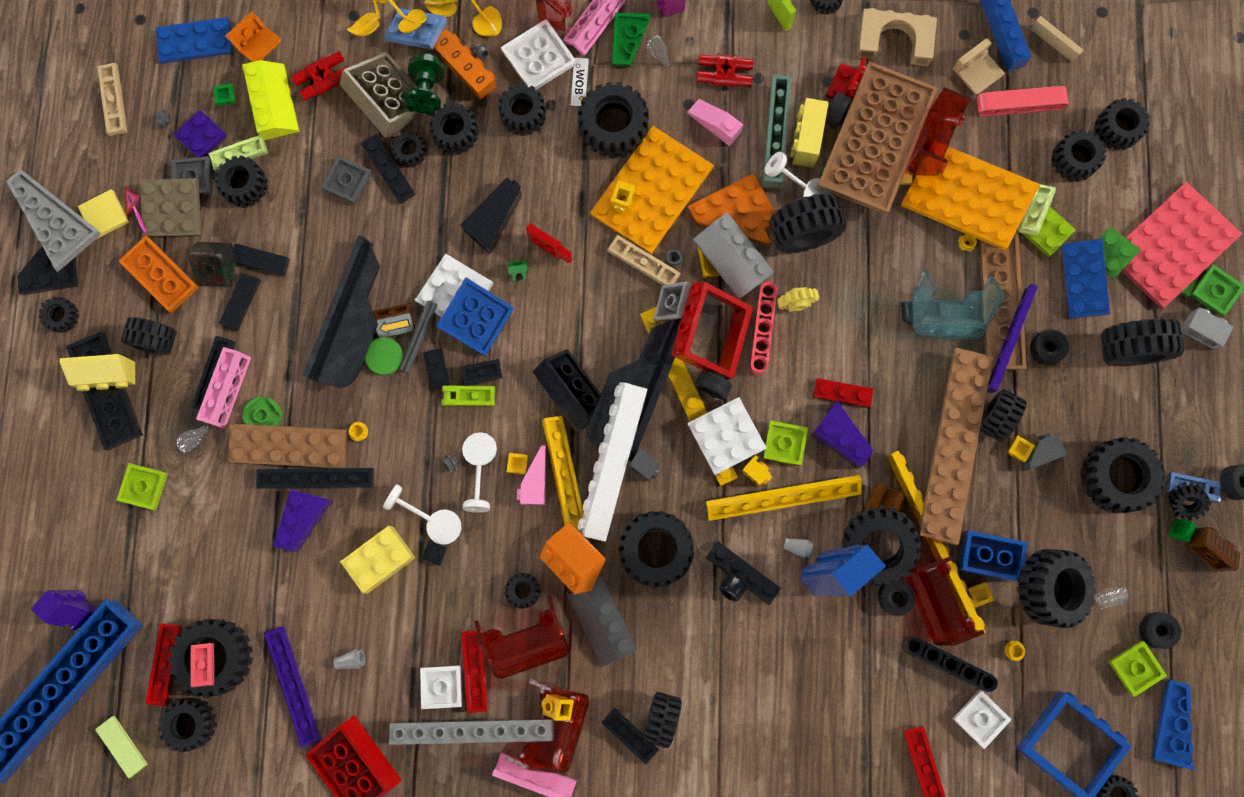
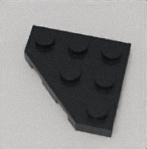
(42, 277)

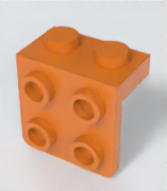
(253, 38)

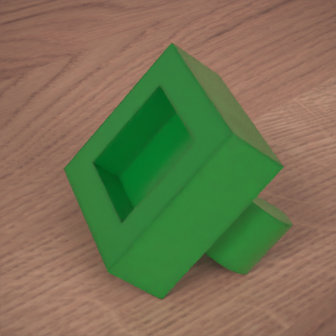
(224, 94)
(518, 267)
(1182, 530)

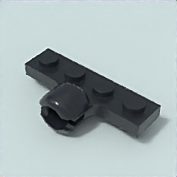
(741, 576)

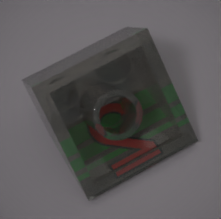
(212, 263)

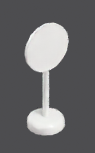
(776, 165)
(478, 450)
(442, 525)

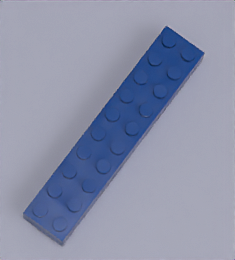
(841, 571)
(63, 683)

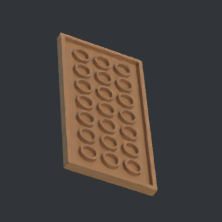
(877, 138)

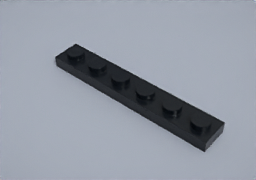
(315, 478)

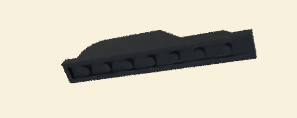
(348, 323)
(647, 372)

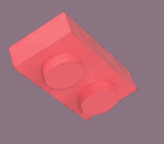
(202, 665)

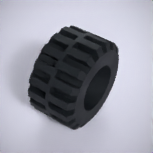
(522, 95)
(1129, 112)
(447, 116)
(1085, 143)
(231, 171)
(148, 335)
(1003, 415)
(662, 720)
(171, 725)

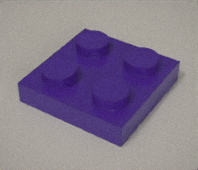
(200, 134)

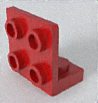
(846, 80)

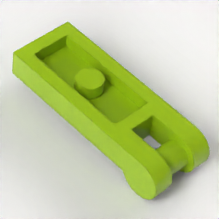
(468, 396)

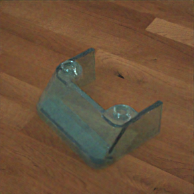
(953, 318)

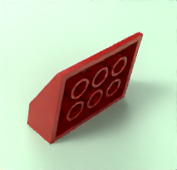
(352, 763)

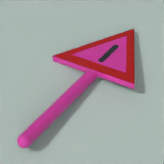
(131, 200)

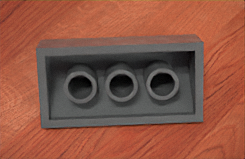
(602, 623)

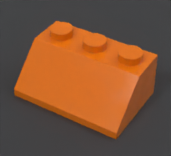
(573, 559)

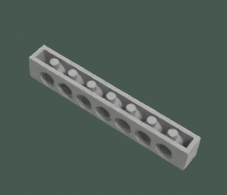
(471, 732)

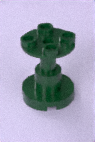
(426, 71)

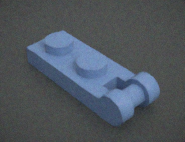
(1177, 479)

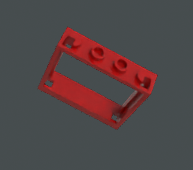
(734, 338)

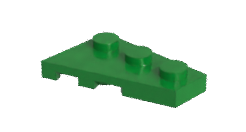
(628, 34)

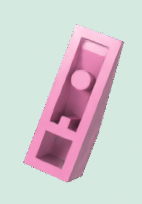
(716, 121)
(534, 482)

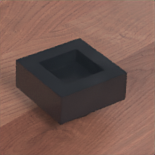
(434, 553)

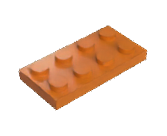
(158, 274)

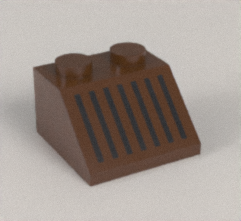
(1214, 550)

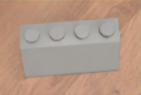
(733, 255)

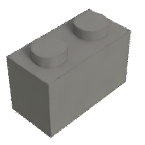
(1207, 328)

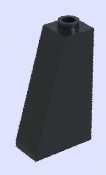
(492, 215)

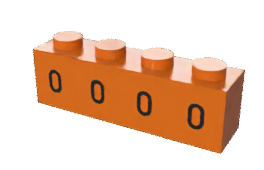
(464, 65)

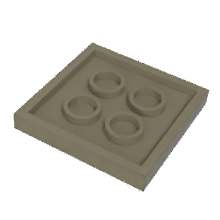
(170, 207)

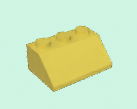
(98, 371)

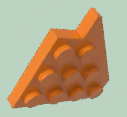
(744, 203)

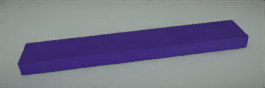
(1011, 338)
(292, 686)

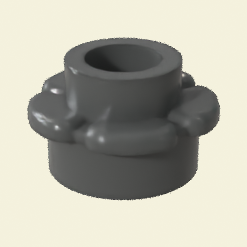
(480, 51)
(163, 118)
(674, 263)
(450, 463)

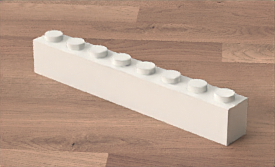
(612, 461)

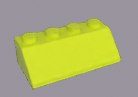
(270, 99)

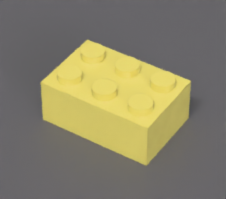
(809, 132)
(377, 559)

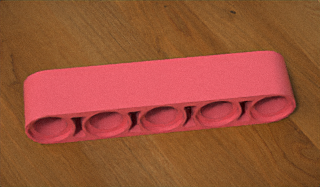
(1022, 101)
(766, 320)

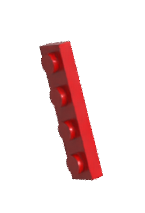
(474, 673)
(160, 676)
(923, 762)

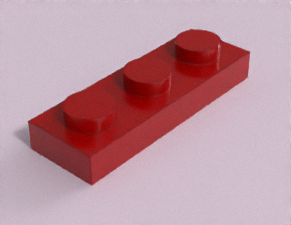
(843, 393)

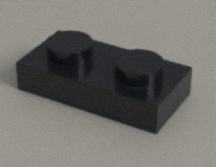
(436, 368)
(482, 372)

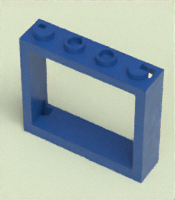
(1043, 722)

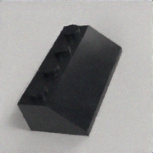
(568, 388)

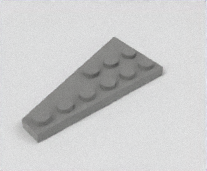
(54, 223)

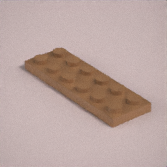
(287, 445)

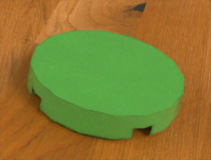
(384, 356)
(262, 412)

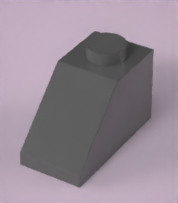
(1045, 451)
(645, 465)

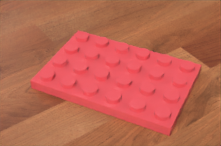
(1177, 244)

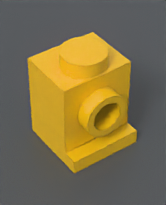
(626, 191)
(757, 472)
(552, 705)

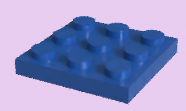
(475, 316)

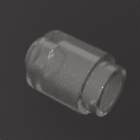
(1112, 597)

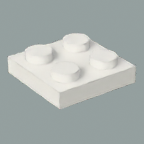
(441, 687)
(981, 719)

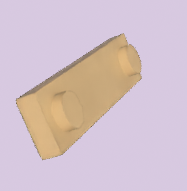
(112, 99)
(643, 261)

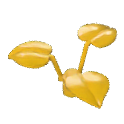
(369, 22)
(485, 24)

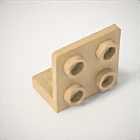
(978, 68)

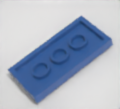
(193, 40)
(1085, 279)

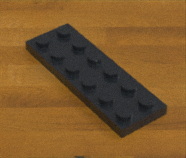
(109, 407)

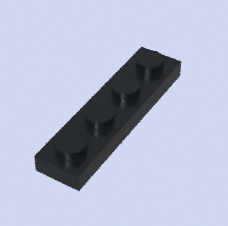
(388, 169)
(218, 344)

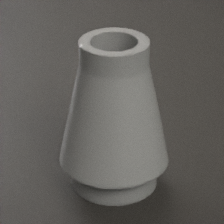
(799, 547)
(350, 660)

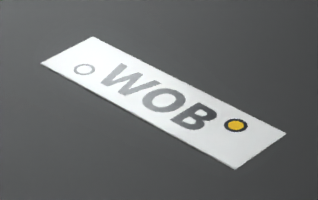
(579, 81)

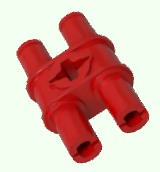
(313, 72)
(719, 77)

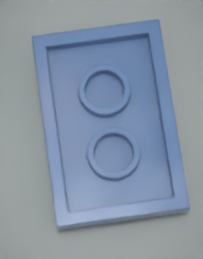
(422, 37)

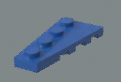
(1174, 728)

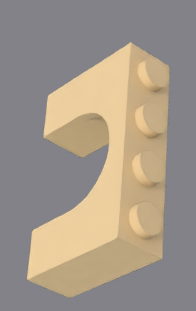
(919, 29)

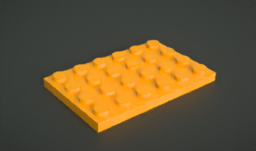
(665, 182)
(973, 198)

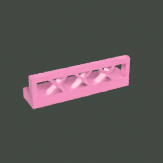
(596, 21)
(221, 386)
(541, 782)

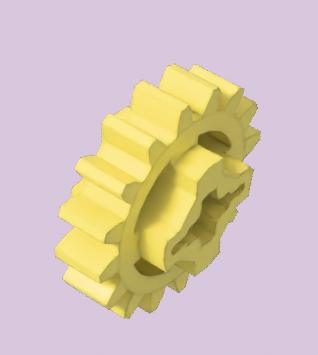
(797, 299)

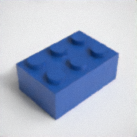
(991, 555)

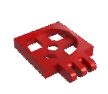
(548, 243)

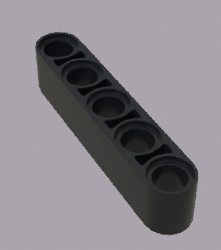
(958, 667)

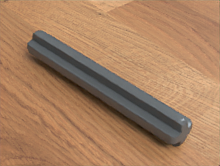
(418, 336)

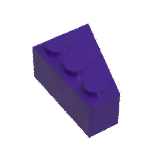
(842, 436)
(299, 519)
(63, 608)

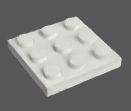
(538, 55)
(446, 281)
(726, 436)

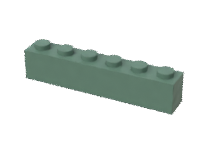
(776, 126)

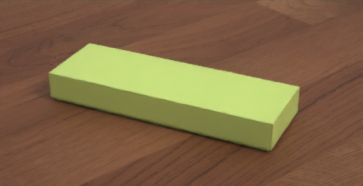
(249, 148)
(1037, 210)
(121, 747)

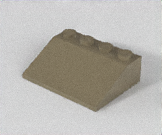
(379, 91)

